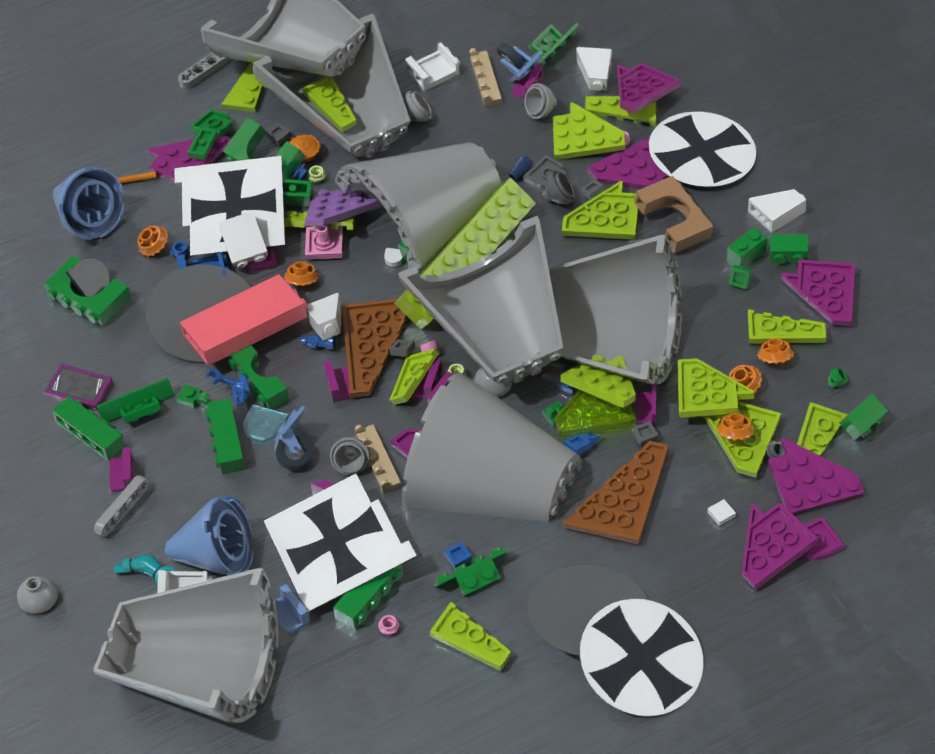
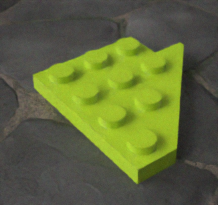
(584, 134)
(604, 216)
(602, 383)
(707, 390)
(750, 452)

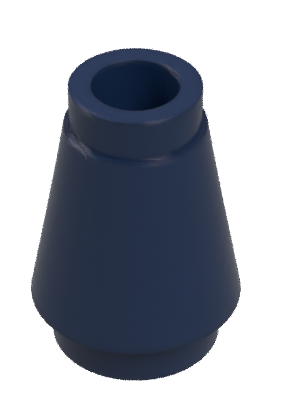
(520, 167)

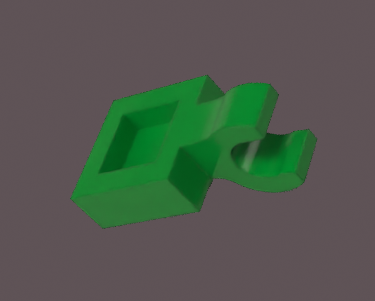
(191, 396)

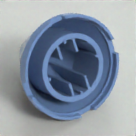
(90, 202)
(214, 539)

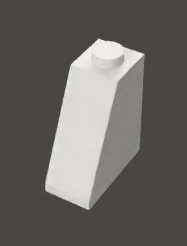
(595, 66)
(777, 208)
(326, 316)

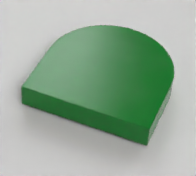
(213, 120)

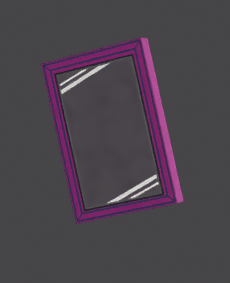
(79, 385)

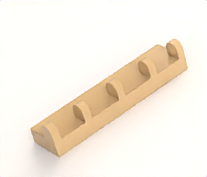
(485, 77)
(378, 458)

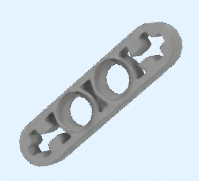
(189, 78)
(121, 506)

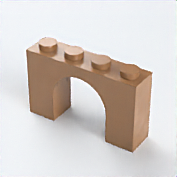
(672, 195)

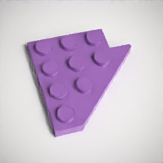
(336, 205)

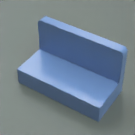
(290, 610)

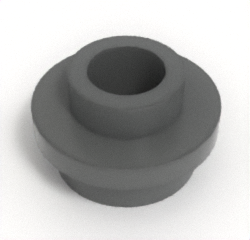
(775, 449)

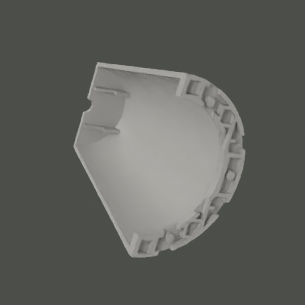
(296, 36)
(367, 88)
(427, 193)
(498, 306)
(623, 307)
(485, 458)
(198, 645)

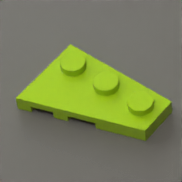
(411, 375)

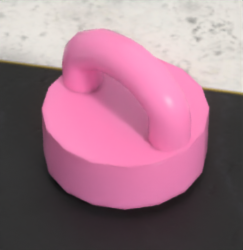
(430, 345)

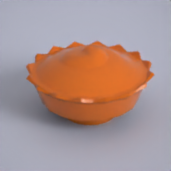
(308, 145)
(152, 240)
(301, 274)
(775, 351)
(747, 376)
(735, 427)

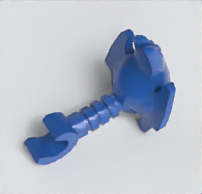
(240, 387)

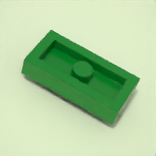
(202, 143)

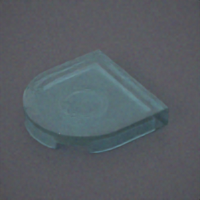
(263, 424)

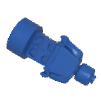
(316, 341)

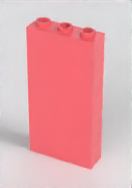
(244, 319)

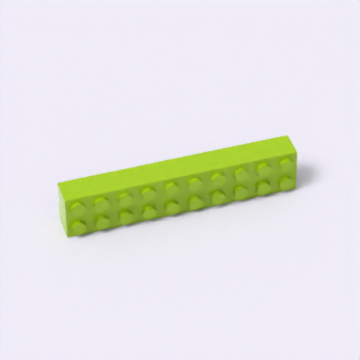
(474, 241)

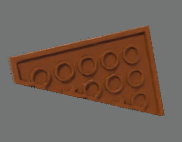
(369, 334)
(625, 499)

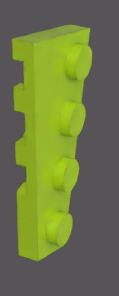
(330, 102)
(766, 327)
(819, 427)
(462, 634)

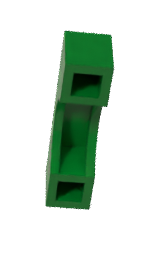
(269, 390)

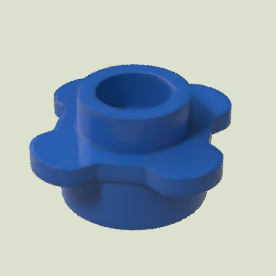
(300, 172)
(180, 248)

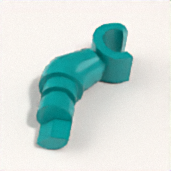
(144, 563)

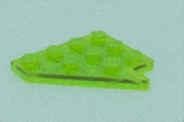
(591, 413)

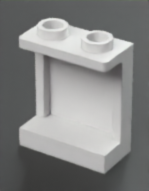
(433, 68)
(243, 239)
(175, 579)

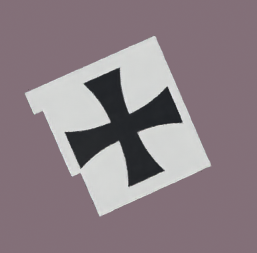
(229, 190)
(335, 542)

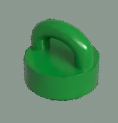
(838, 376)

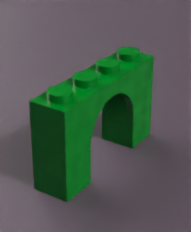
(247, 139)
(96, 308)

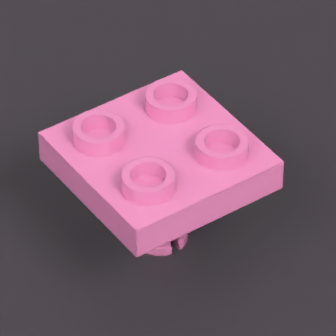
(324, 242)

